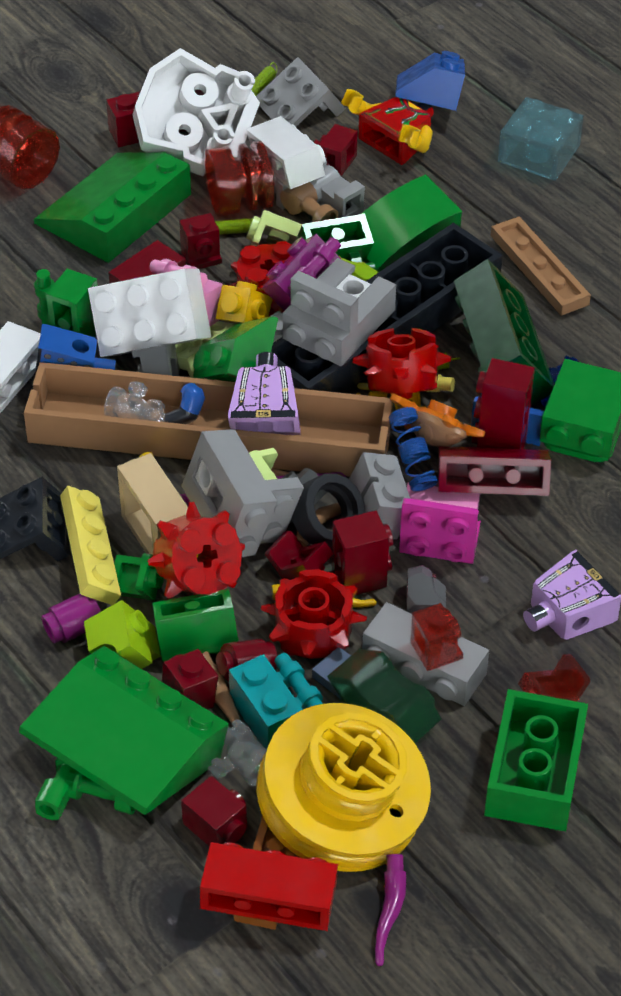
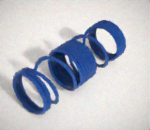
(412, 450)

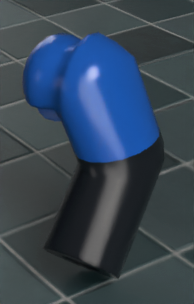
(190, 406)

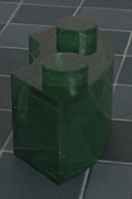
(375, 684)

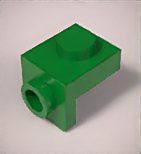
(137, 577)

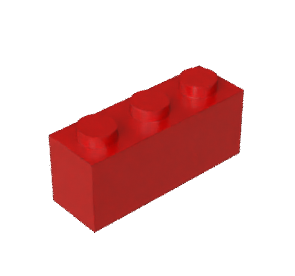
(268, 886)

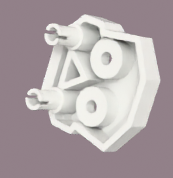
(170, 104)

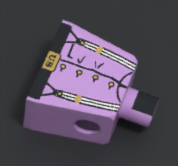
(264, 398)
(572, 599)

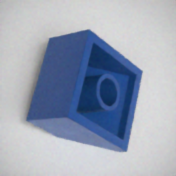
(433, 80)

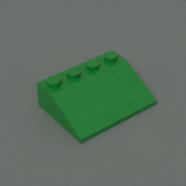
(118, 202)
(126, 730)

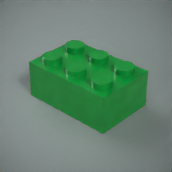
(536, 760)

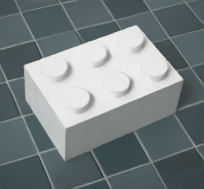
(149, 312)

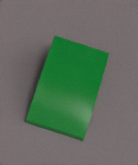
(408, 219)

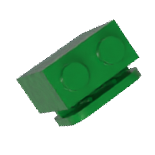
(583, 412)

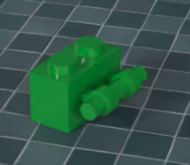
(351, 233)
(66, 301)
(195, 623)

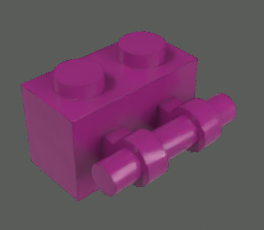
(308, 256)

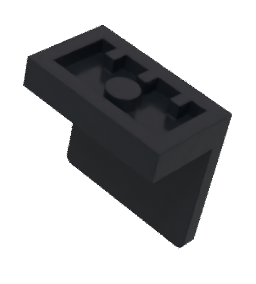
(31, 517)

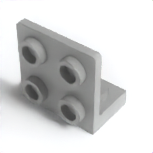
(297, 94)

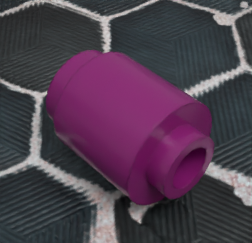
(67, 618)

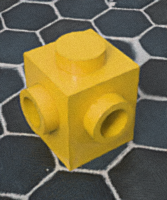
(242, 303)

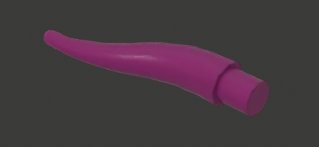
(393, 900)

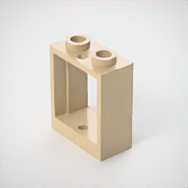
(147, 498)

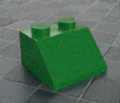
(234, 349)

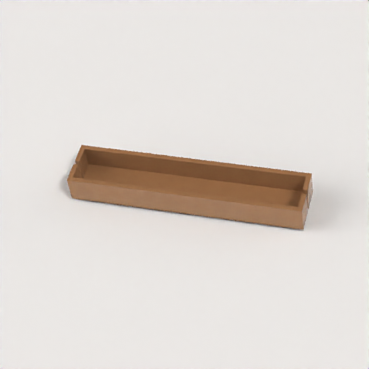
(70, 402)

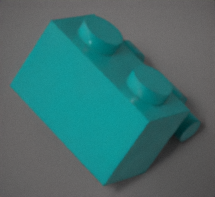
(264, 694)

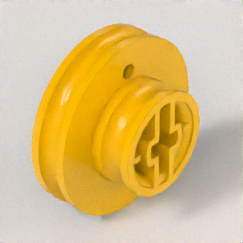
(333, 782)

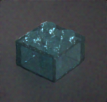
(540, 138)

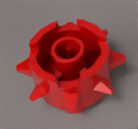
(255, 264)
(402, 362)
(190, 535)
(313, 614)

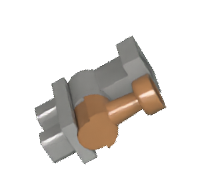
(322, 197)

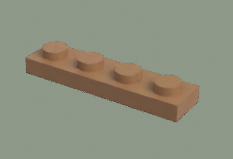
(540, 266)

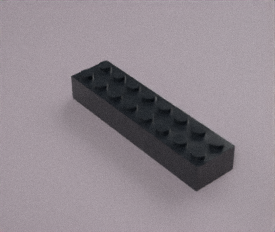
(422, 302)

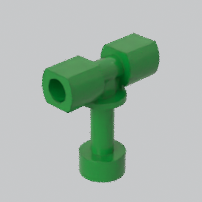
(70, 784)

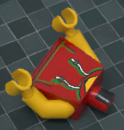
(393, 126)

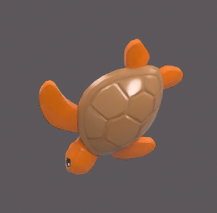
(438, 423)

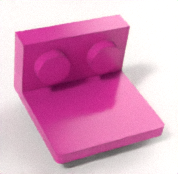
(439, 530)

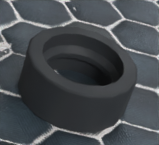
(304, 513)

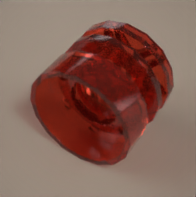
(26, 148)
(244, 177)

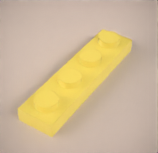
(90, 545)

